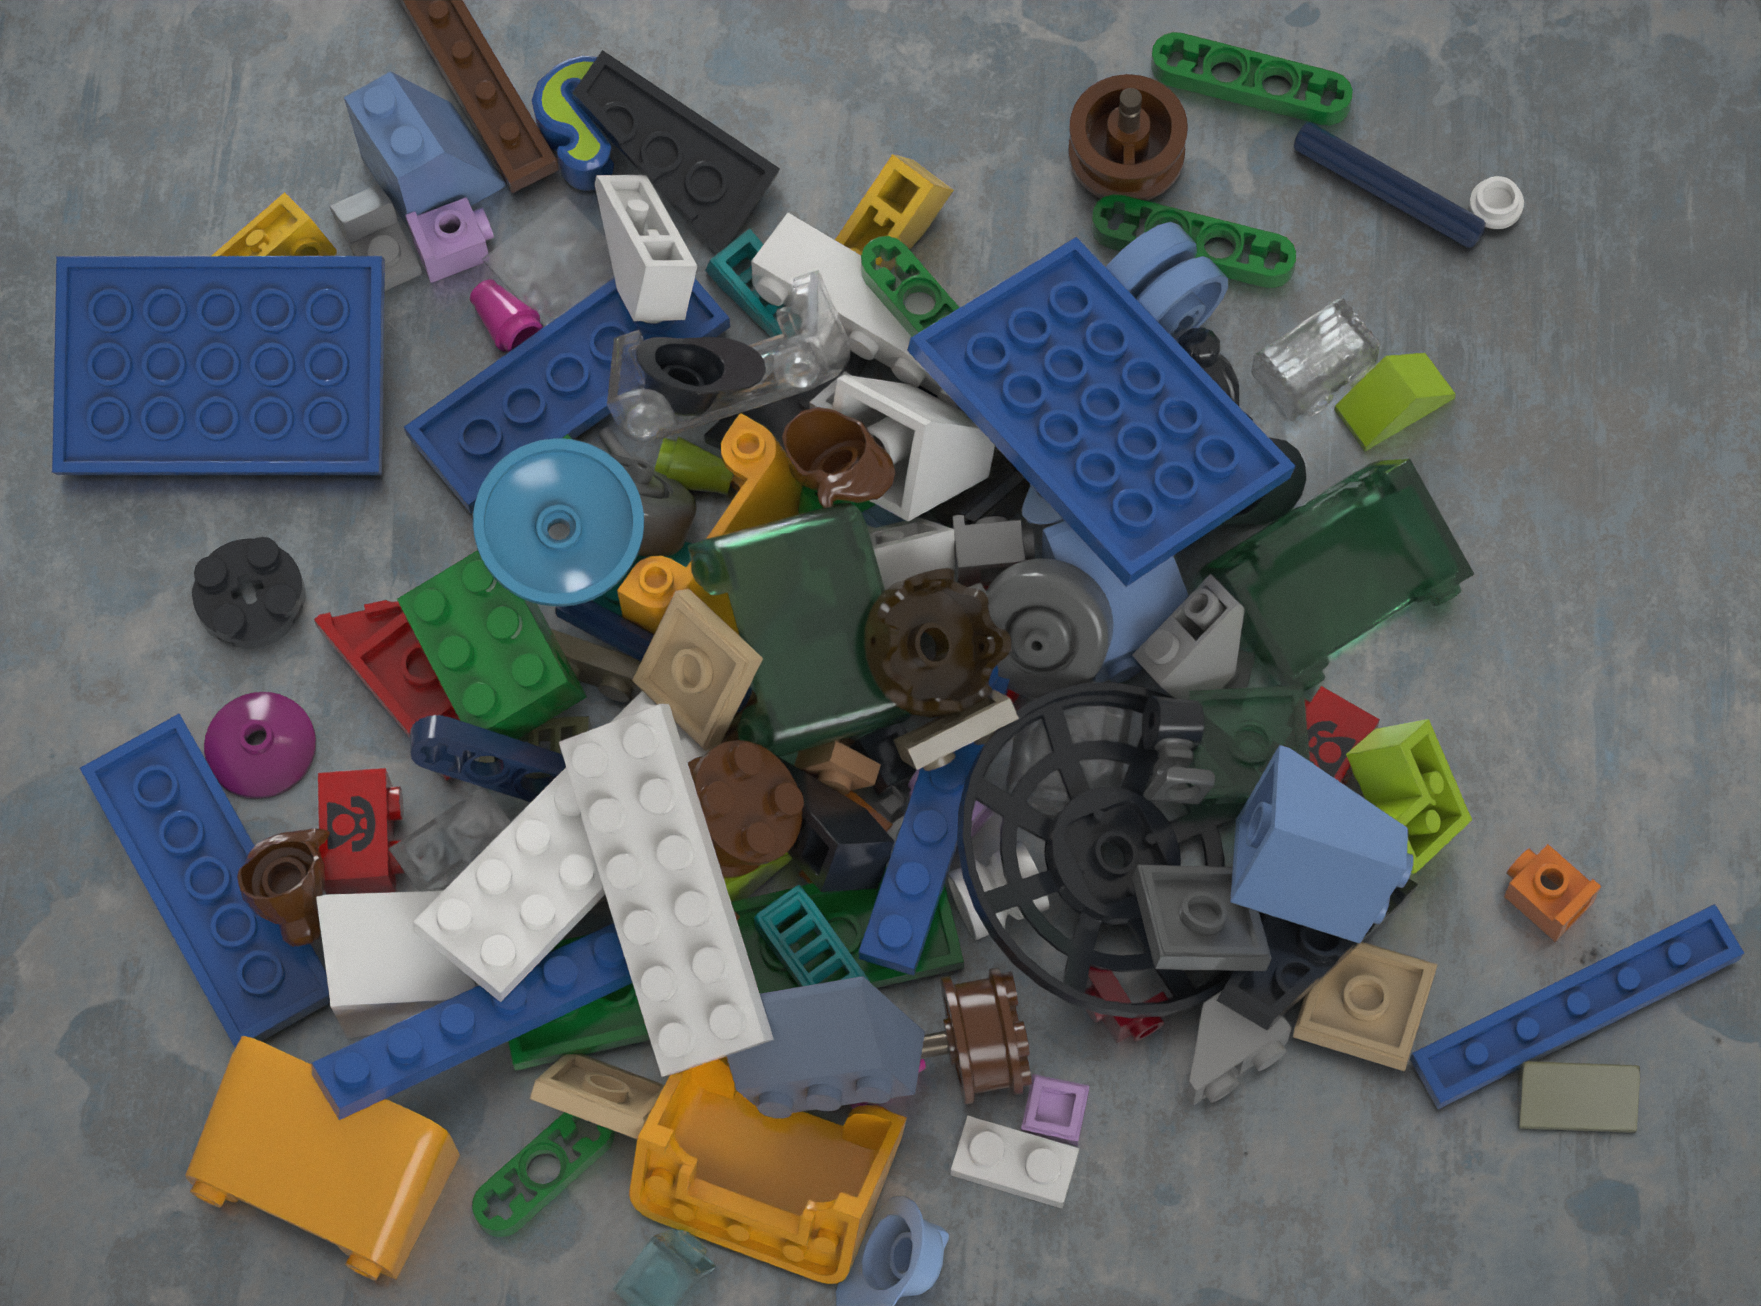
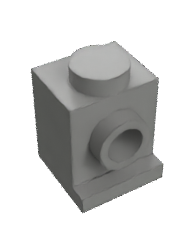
(989, 548)

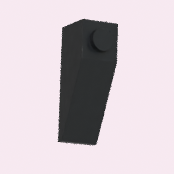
(838, 839)

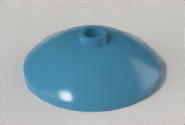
(550, 486)

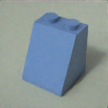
(418, 147)
(1135, 608)
(1316, 851)

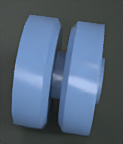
(1168, 278)

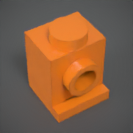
(1549, 909)

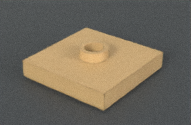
(697, 669)
(1368, 1005)
(598, 1093)

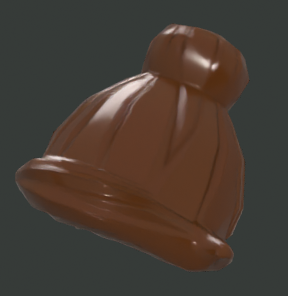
(836, 457)
(283, 882)

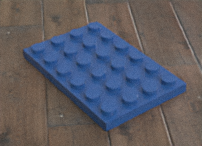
(218, 365)
(1101, 410)

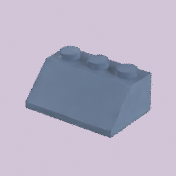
(829, 1050)

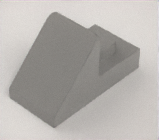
(373, 230)

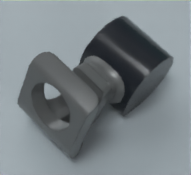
(1175, 731)

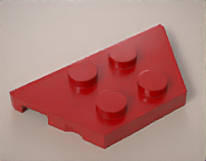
(388, 661)

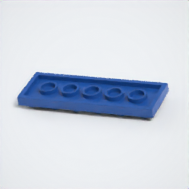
(542, 387)
(189, 857)

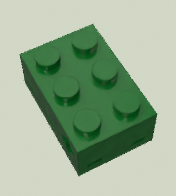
(490, 650)

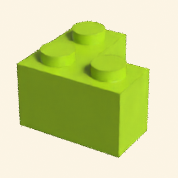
(1412, 782)

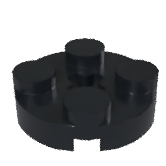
(244, 562)

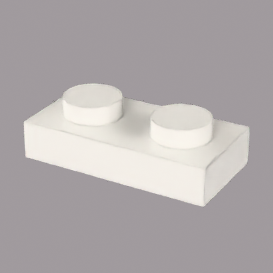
(1014, 1162)

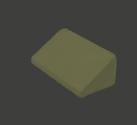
(1578, 1096)

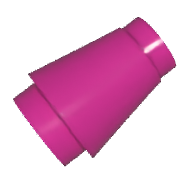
(504, 315)

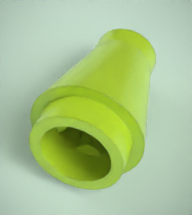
(693, 466)

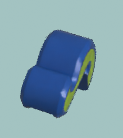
(567, 128)

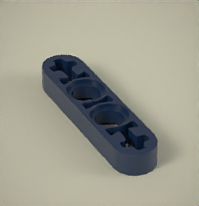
(452, 746)

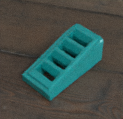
(734, 286)
(784, 909)

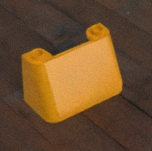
(764, 495)
(345, 1180)
(758, 1183)

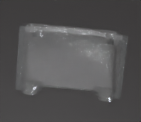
(800, 359)

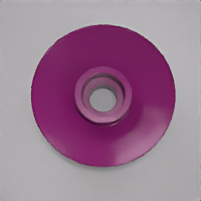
(263, 768)

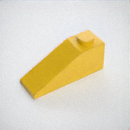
(896, 205)

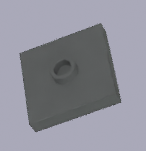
(1194, 922)

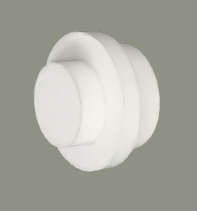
(1497, 202)

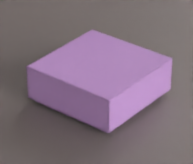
(1055, 1109)

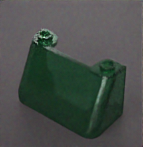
(1340, 568)
(803, 606)

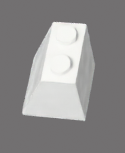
(930, 442)
(379, 964)

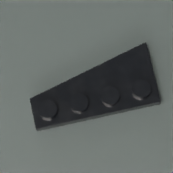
(687, 158)
(1297, 964)

